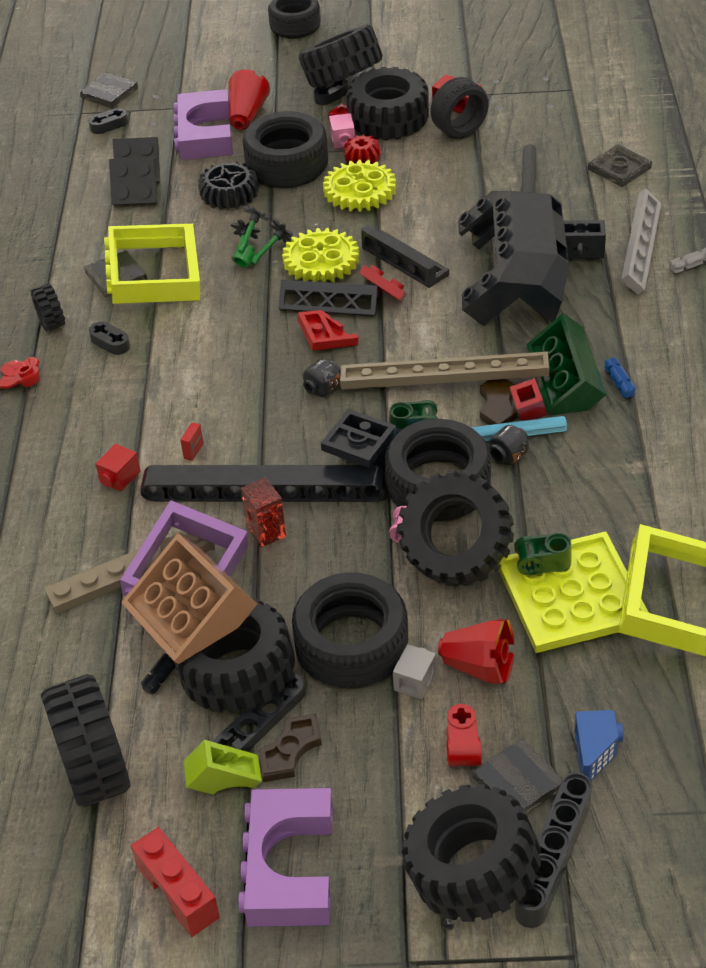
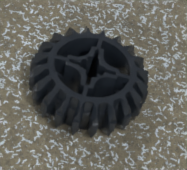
(228, 185)

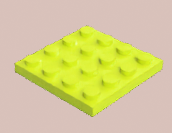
(570, 603)

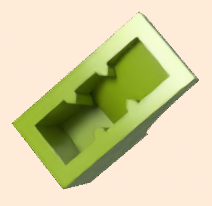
(220, 767)

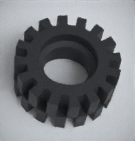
(47, 307)

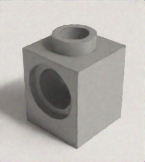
(414, 671)

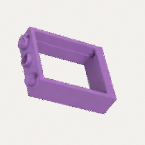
(194, 523)

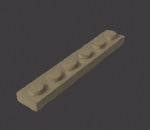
(104, 577)

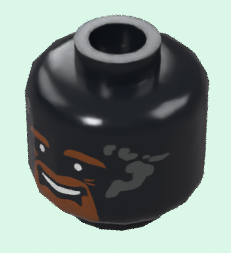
(321, 377)
(508, 445)

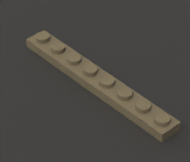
(444, 370)

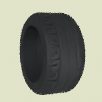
(294, 17)
(472, 116)

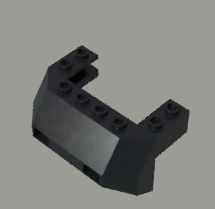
(528, 253)

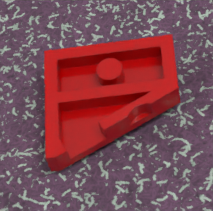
(391, 287)
(323, 331)

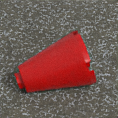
(246, 96)

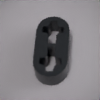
(331, 92)
(108, 121)
(109, 338)

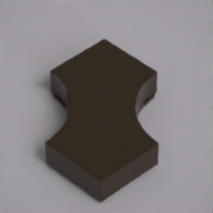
(498, 406)
(281, 757)

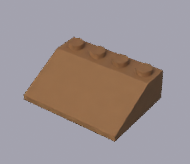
(187, 600)

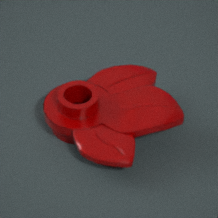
(20, 372)

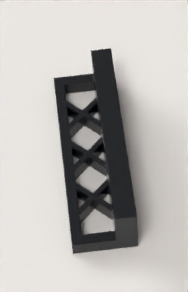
(402, 257)
(332, 290)

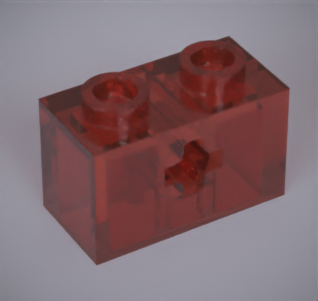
(263, 512)

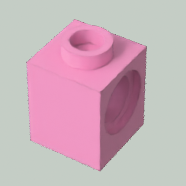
(341, 129)

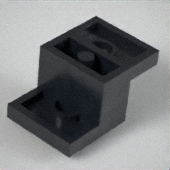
(134, 171)
(360, 439)

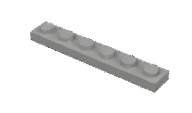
(641, 242)

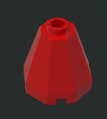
(480, 650)

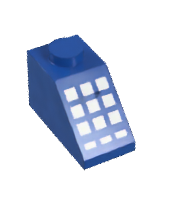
(596, 740)

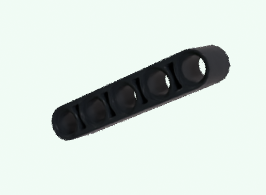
(559, 835)

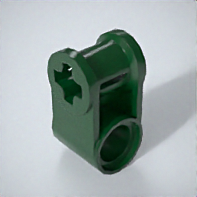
(407, 413)
(546, 553)

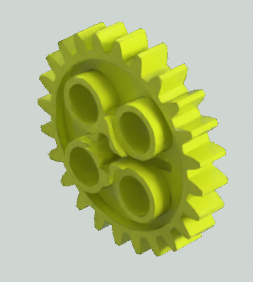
(359, 185)
(320, 255)

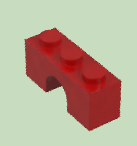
(186, 892)

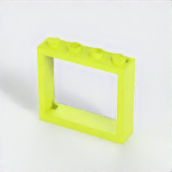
(152, 237)
(648, 625)

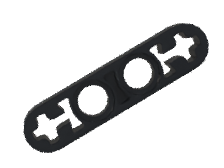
(262, 720)

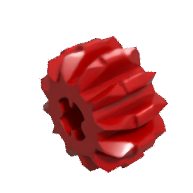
(362, 149)

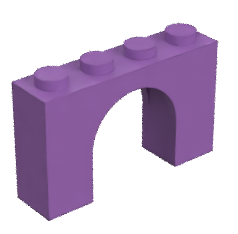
(197, 140)
(275, 898)

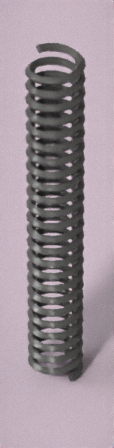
(529, 169)

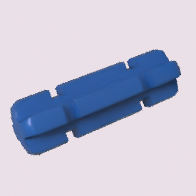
(620, 377)

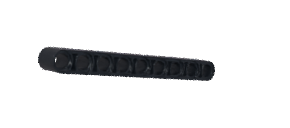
(291, 482)

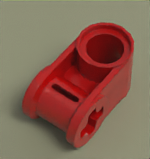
(462, 737)

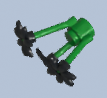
(245, 252)

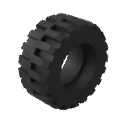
(340, 56)
(388, 103)
(429, 502)
(247, 678)
(86, 740)
(481, 884)

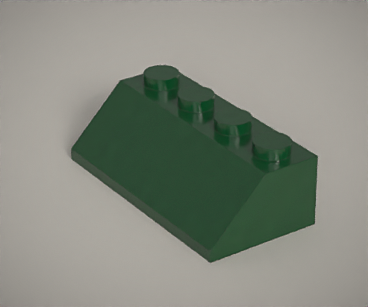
(573, 373)

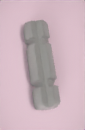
(688, 261)

